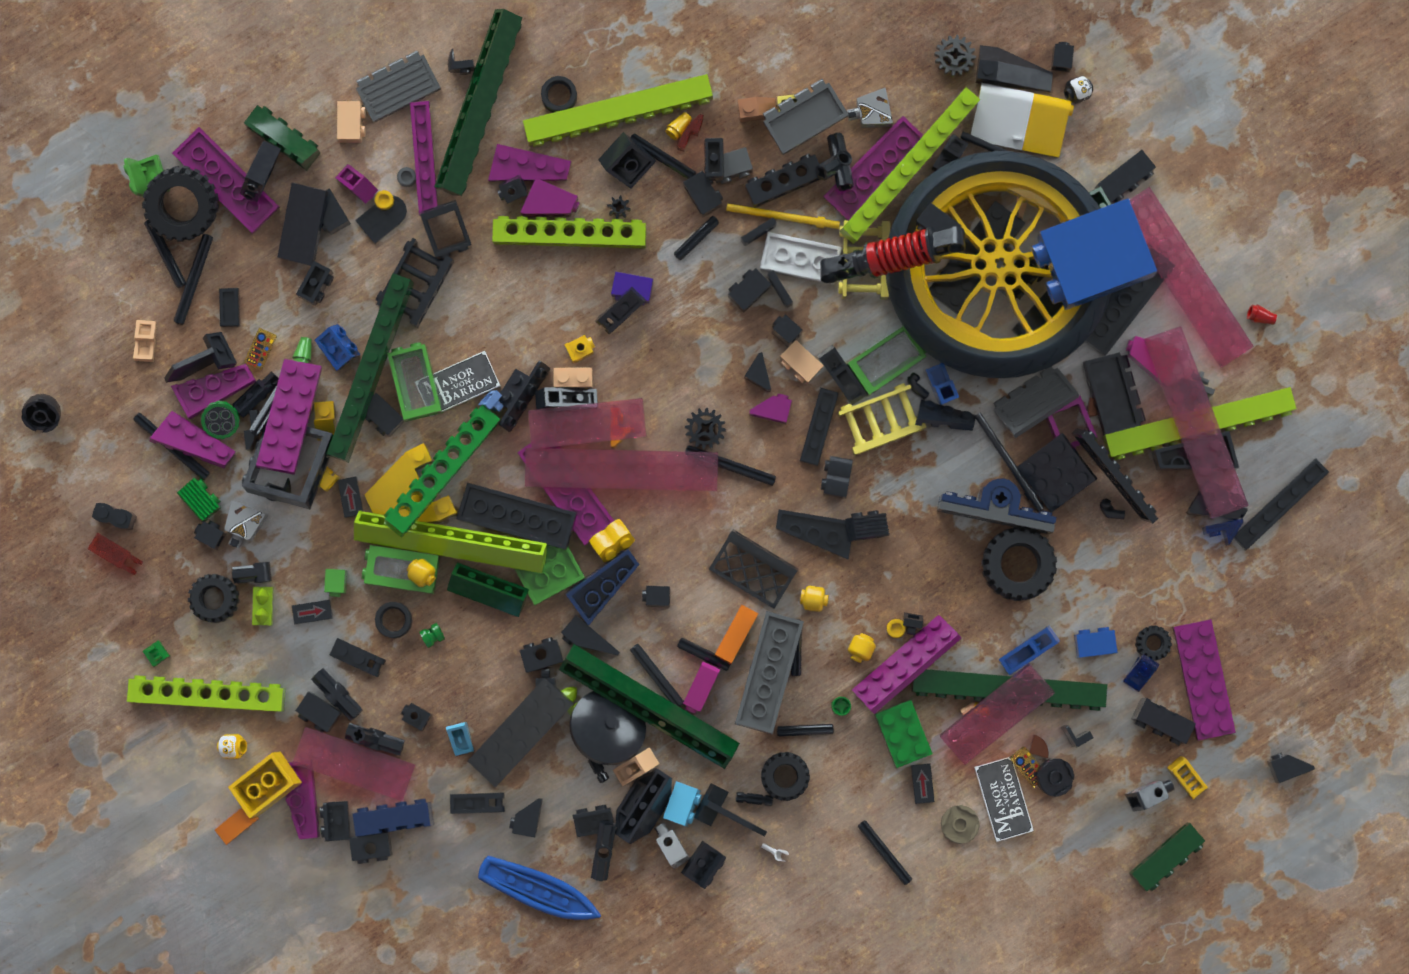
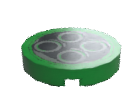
(220, 420)

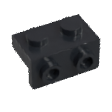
(336, 821)
(588, 822)
(703, 865)

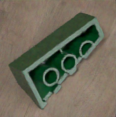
(278, 134)

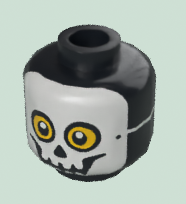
(1078, 89)

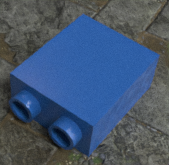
(1094, 255)

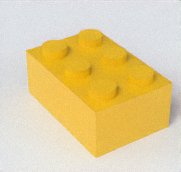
(265, 784)

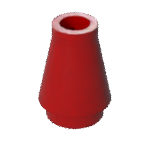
(1258, 314)

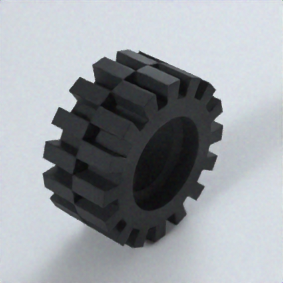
(1161, 634)

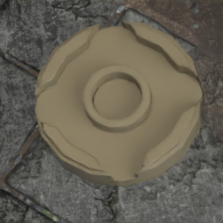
(960, 824)

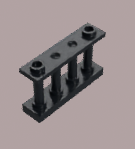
(434, 282)

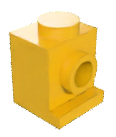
(577, 355)
(328, 480)

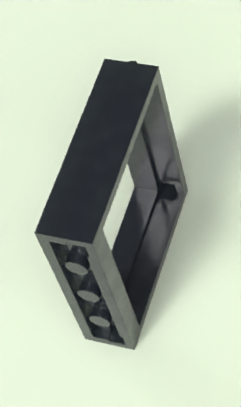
(313, 480)

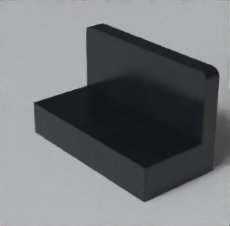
(1078, 740)

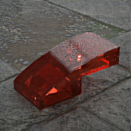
(693, 129)

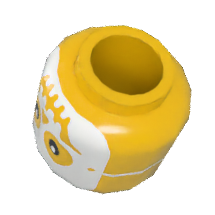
(232, 746)

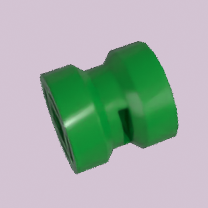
(432, 635)
(841, 706)

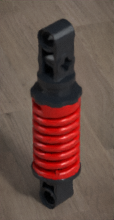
(894, 254)

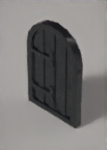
(380, 222)

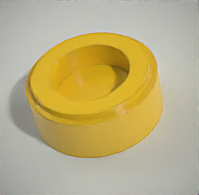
(384, 200)
(895, 628)

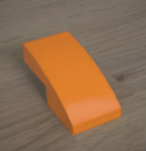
(234, 826)

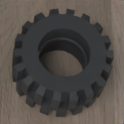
(197, 598)
(769, 783)

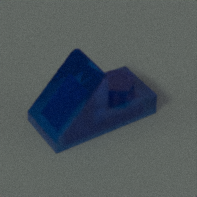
(1228, 528)
(1140, 672)

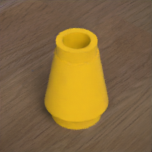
(678, 126)

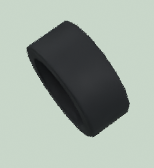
(558, 80)
(393, 634)

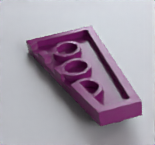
(304, 804)

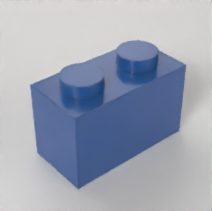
(1095, 643)

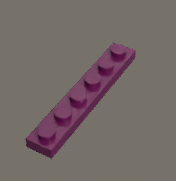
(423, 155)

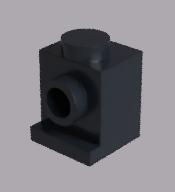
(515, 183)
(423, 716)

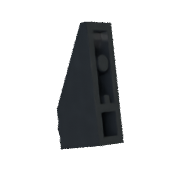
(561, 397)
(584, 636)

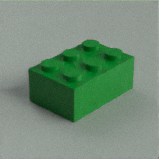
(903, 734)

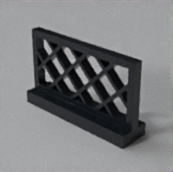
(763, 555)

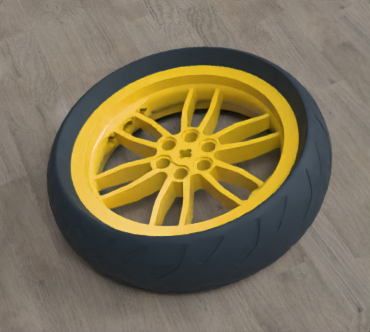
(955, 341)

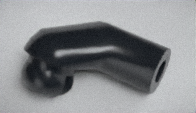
(917, 388)
(1109, 511)

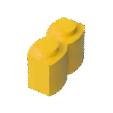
(612, 540)

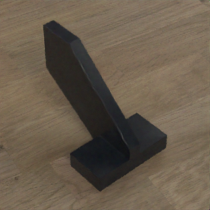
(217, 352)
(712, 804)

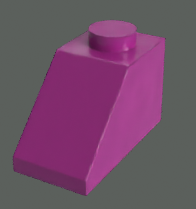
(357, 183)
(774, 409)

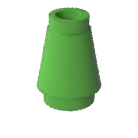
(303, 350)

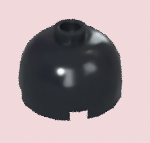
(41, 413)

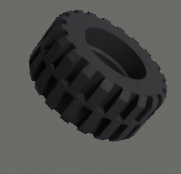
(162, 221)
(1045, 564)

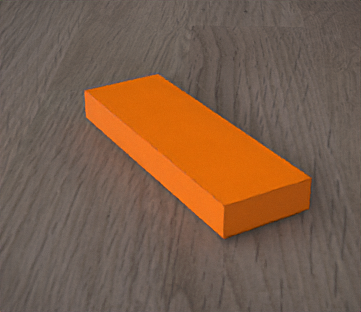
(736, 634)

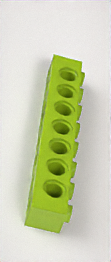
(578, 239)
(137, 694)

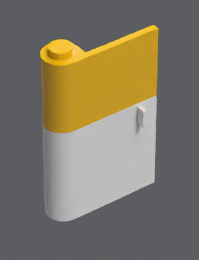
(1021, 119)

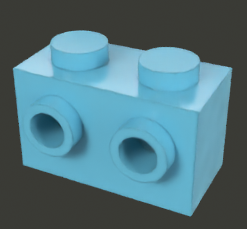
(682, 804)

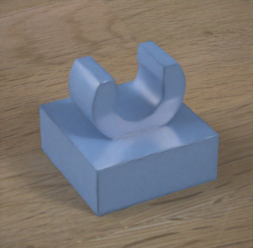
(491, 401)

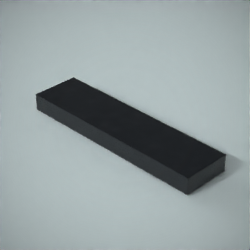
(819, 426)

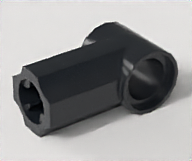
(255, 573)

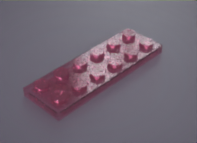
(587, 423)
(997, 713)
(353, 764)

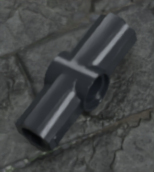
(337, 694)
(604, 840)

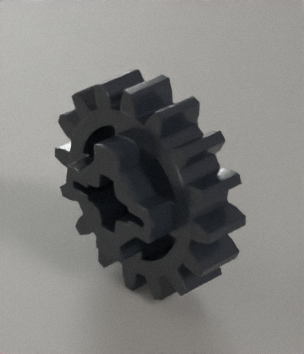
(711, 435)

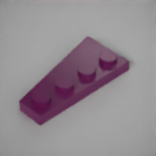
(530, 165)
(199, 393)
(186, 437)

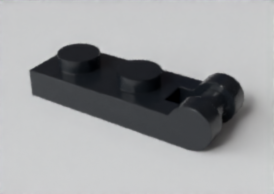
(620, 310)
(356, 657)
(476, 803)

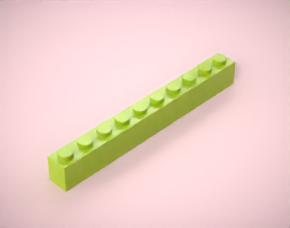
(617, 110)
(909, 165)
(1227, 416)
(454, 543)

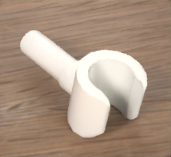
(777, 853)

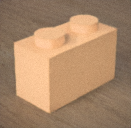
(350, 121)
(800, 362)
(573, 378)

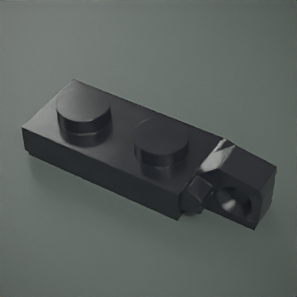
(255, 394)

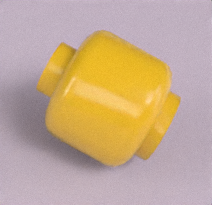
(421, 572)
(814, 598)
(861, 648)

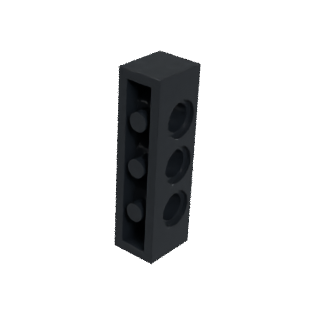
(759, 197)

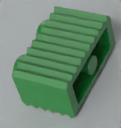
(199, 499)

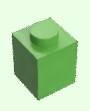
(335, 582)

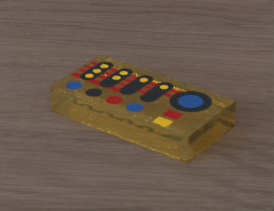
(260, 348)
(1026, 765)

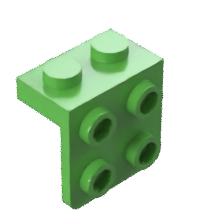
(142, 172)

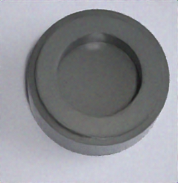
(406, 177)

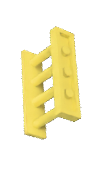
(881, 288)
(879, 438)

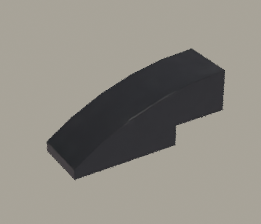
(842, 374)

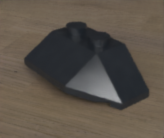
(643, 805)

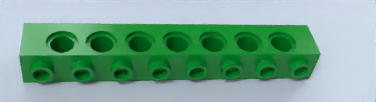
(480, 416)

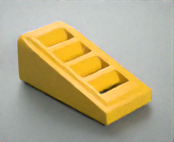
(1176, 773)

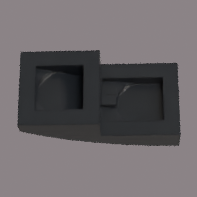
(952, 151)
(250, 439)

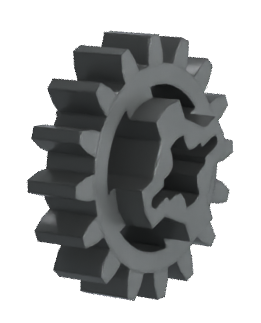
(947, 55)

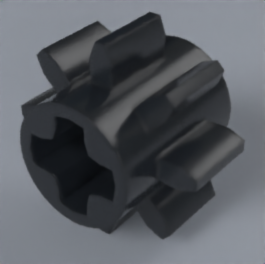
(622, 211)

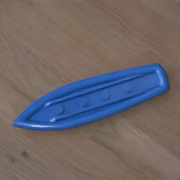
(537, 889)

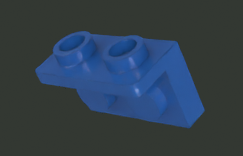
(337, 346)

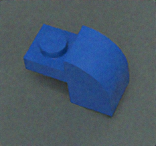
(942, 386)

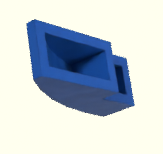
(1029, 650)

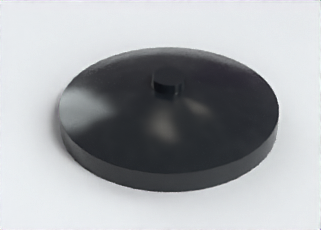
(605, 730)

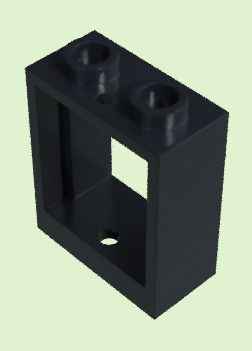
(260, 171)
(440, 210)

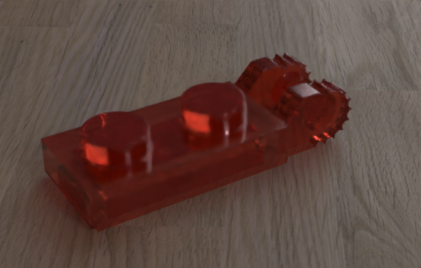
(113, 553)

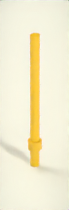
(820, 222)

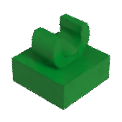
(156, 653)

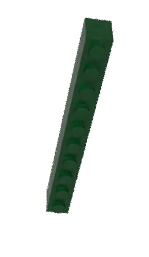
(478, 102)
(370, 368)
(981, 685)
(649, 706)

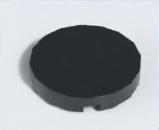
(1055, 777)

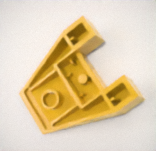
(397, 481)

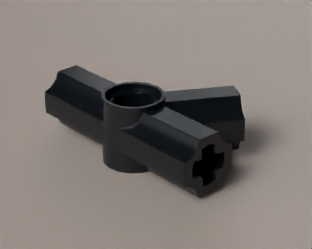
(838, 164)
(374, 739)

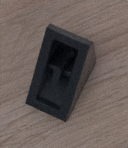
(758, 373)

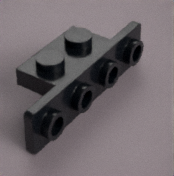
(519, 392)

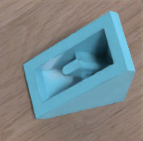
(460, 738)

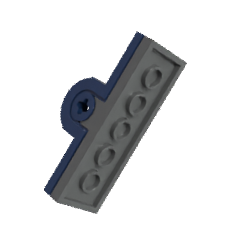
(991, 511)
(769, 672)

